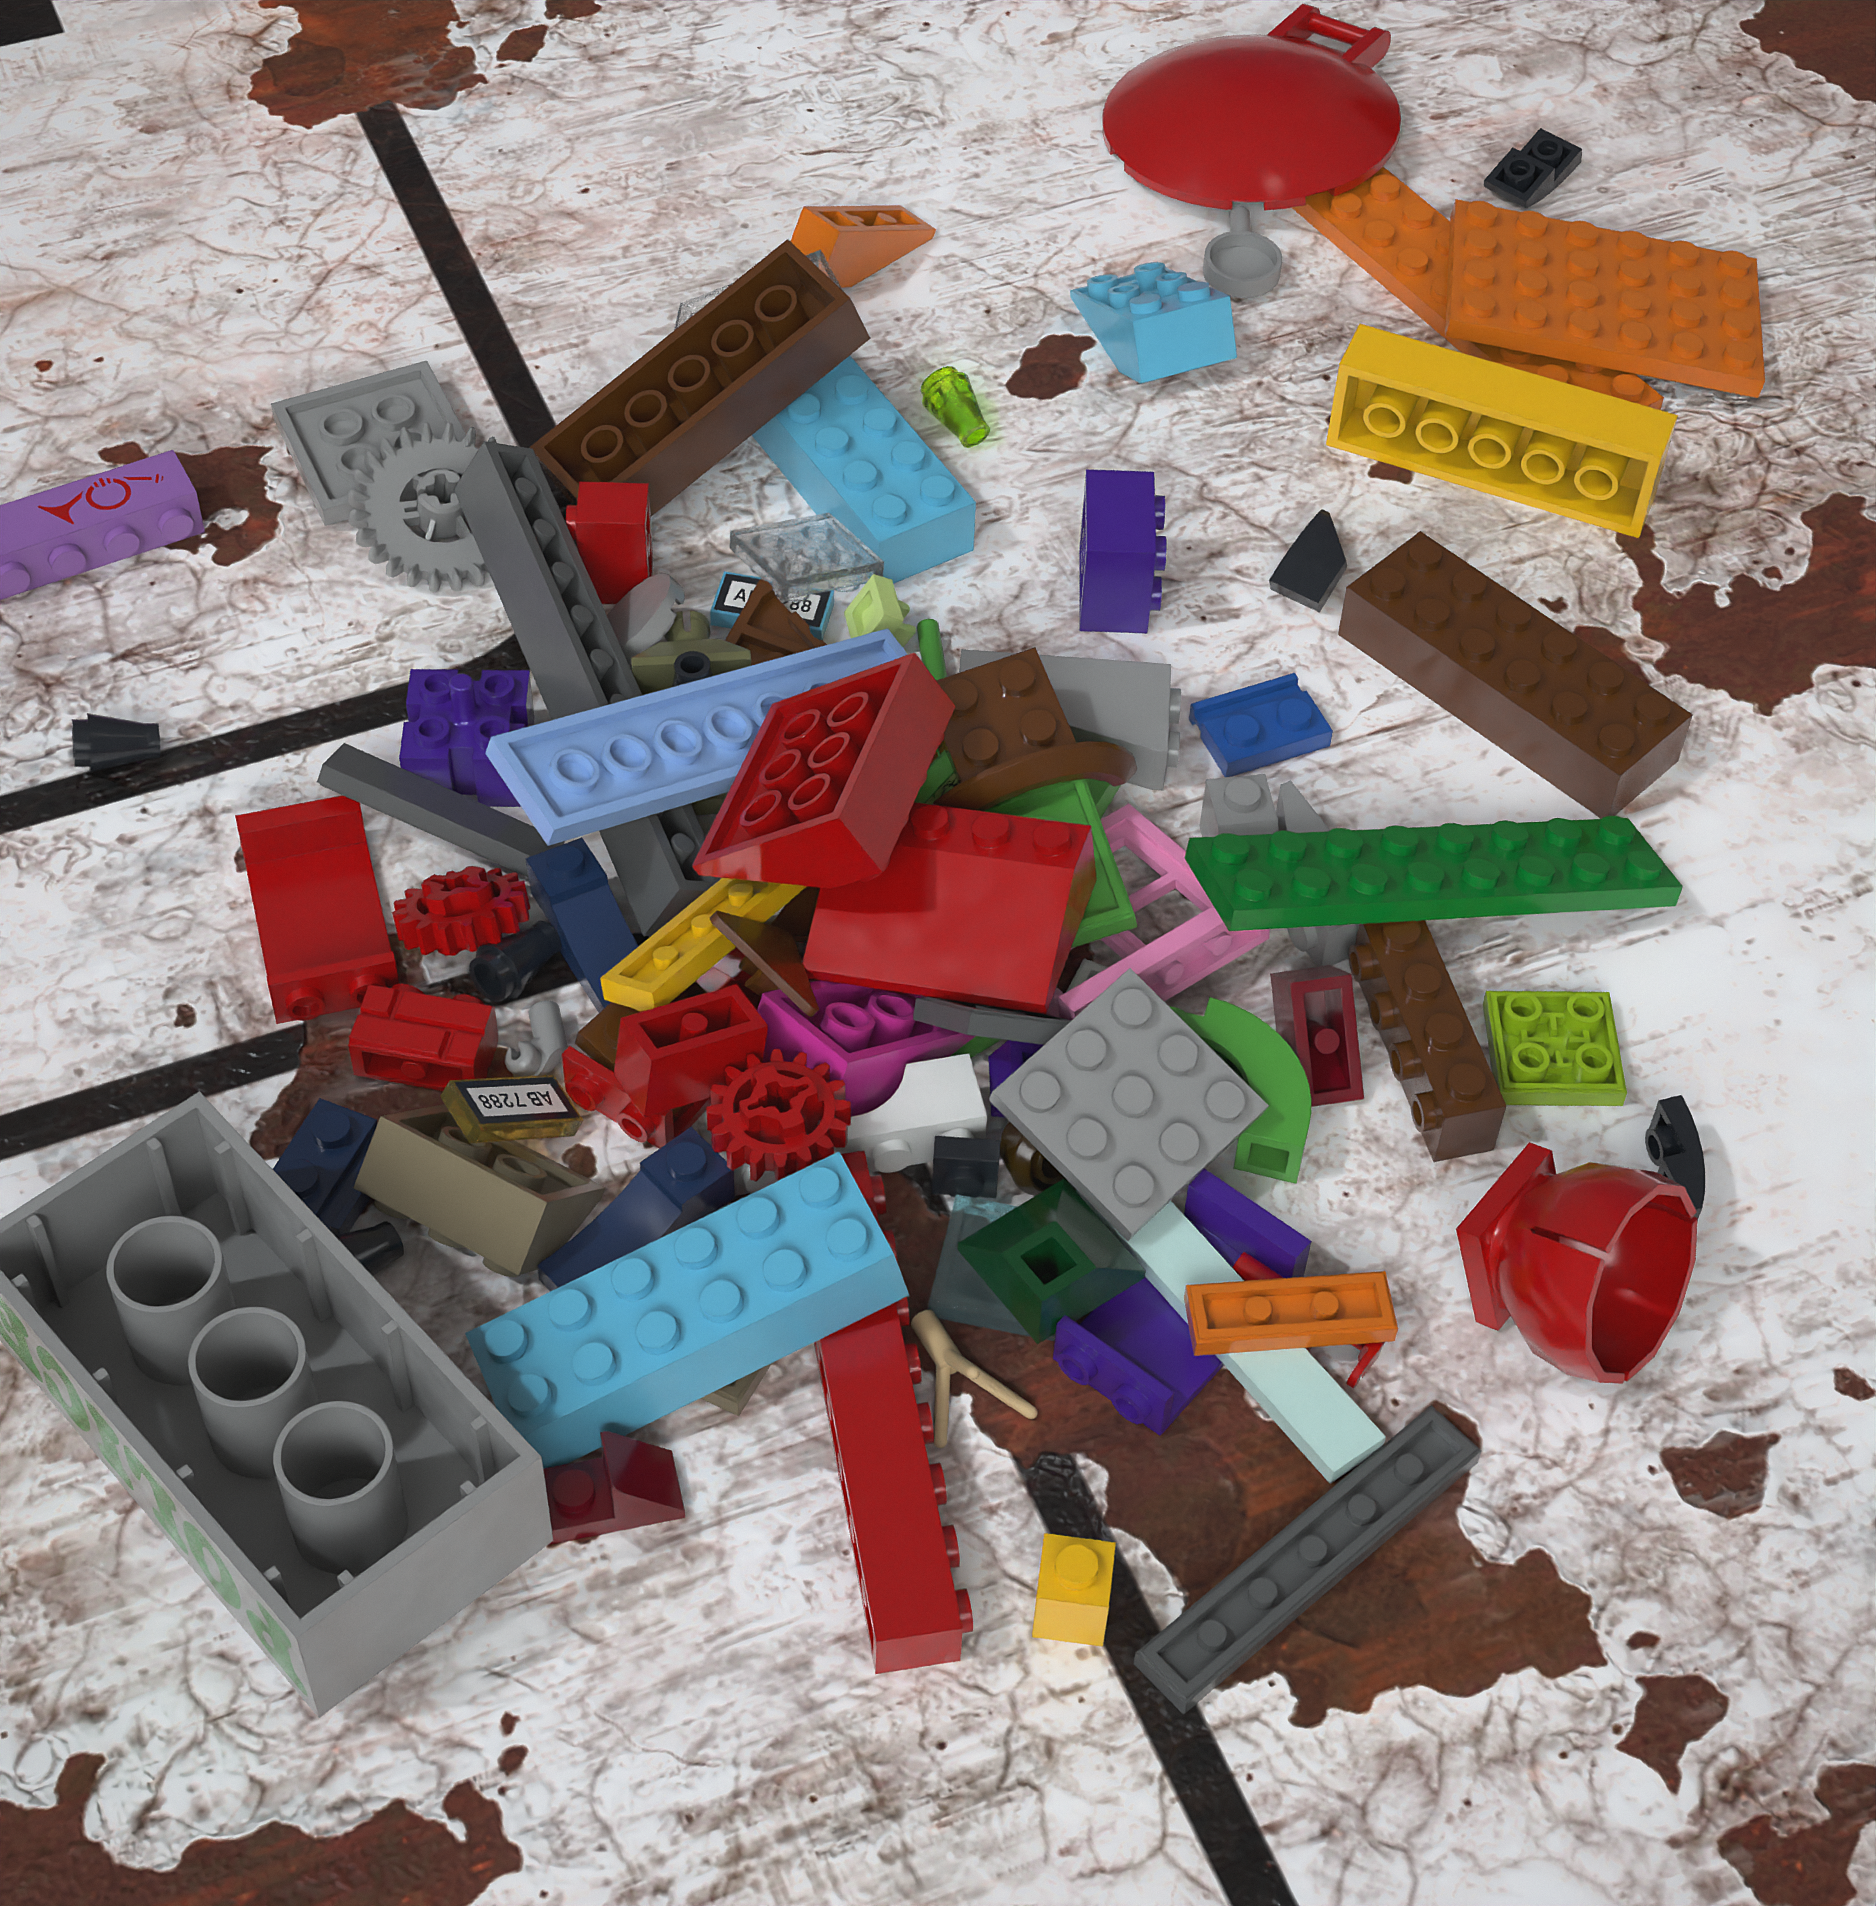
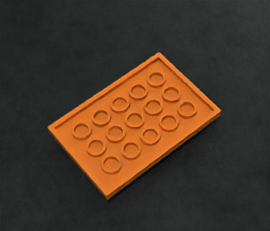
(1604, 298)

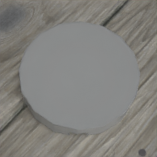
(645, 613)

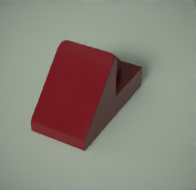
(621, 1491)

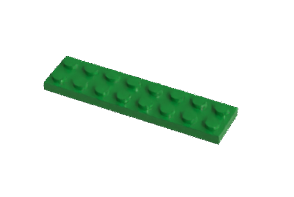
(1429, 873)

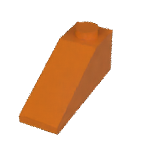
(859, 238)

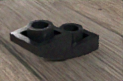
(1535, 170)
(1676, 1147)

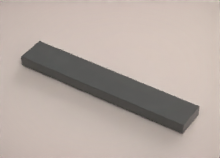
(1306, 1559)

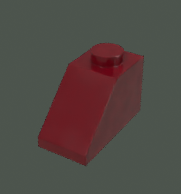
(1319, 1024)

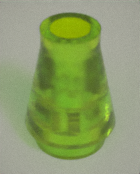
(954, 404)

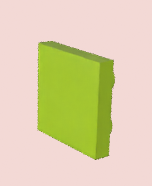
(1554, 1048)

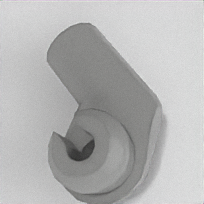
(545, 1048)

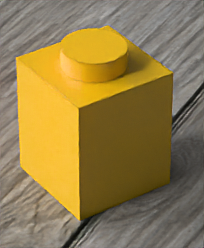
(1073, 1589)

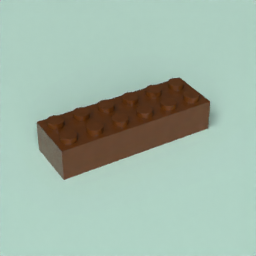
(708, 382)
(1514, 675)

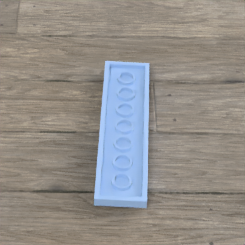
(662, 745)

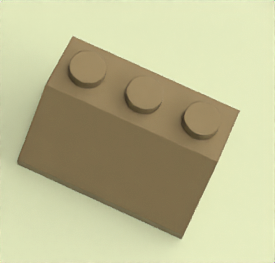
(474, 1195)

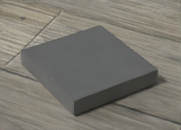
(988, 1020)

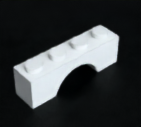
(931, 1101)

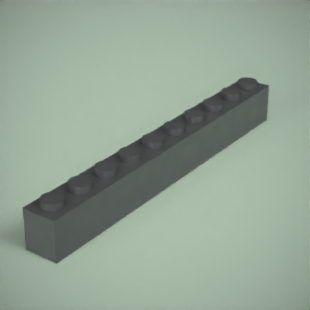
(573, 656)

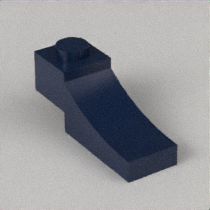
(583, 912)
(669, 1192)

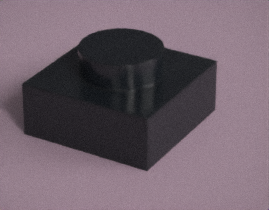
(965, 1166)

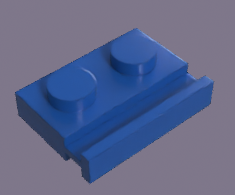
(1260, 725)

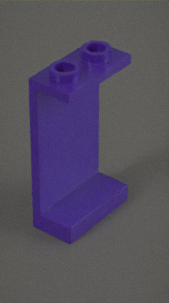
(1139, 1345)

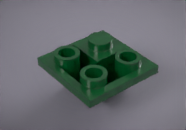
(1051, 1260)

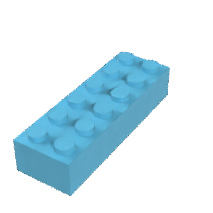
(871, 472)
(689, 1312)

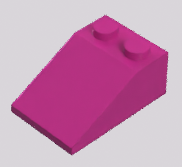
(860, 1034)

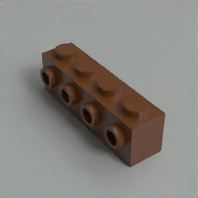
(1428, 1038)

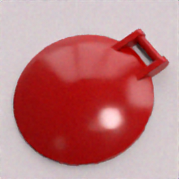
(1257, 115)

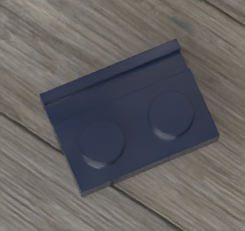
(326, 1161)

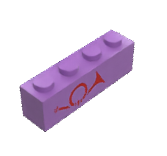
(96, 522)

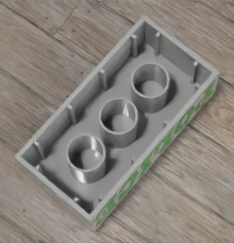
(266, 1401)

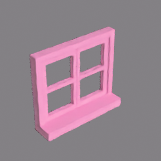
(1181, 954)

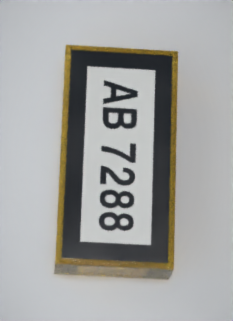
(511, 1108)

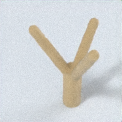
(949, 1361)

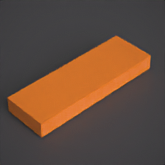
(1290, 1313)

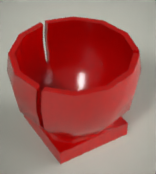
(1581, 1261)

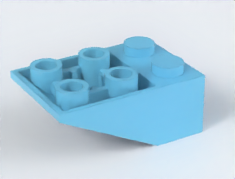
(1157, 321)

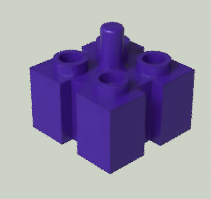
(453, 725)

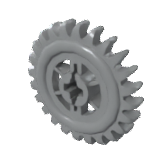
(384, 521)

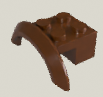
(1015, 736)

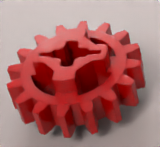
(461, 911)
(776, 1113)

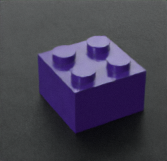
(1120, 551)

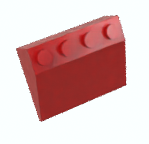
(830, 780)
(963, 911)

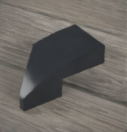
(1311, 564)

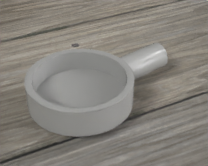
(1241, 260)

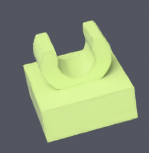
(878, 609)

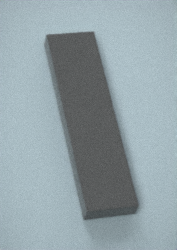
(432, 808)

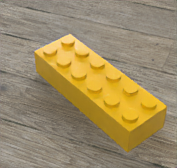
(1499, 430)

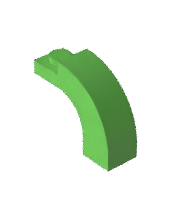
(1270, 1067)

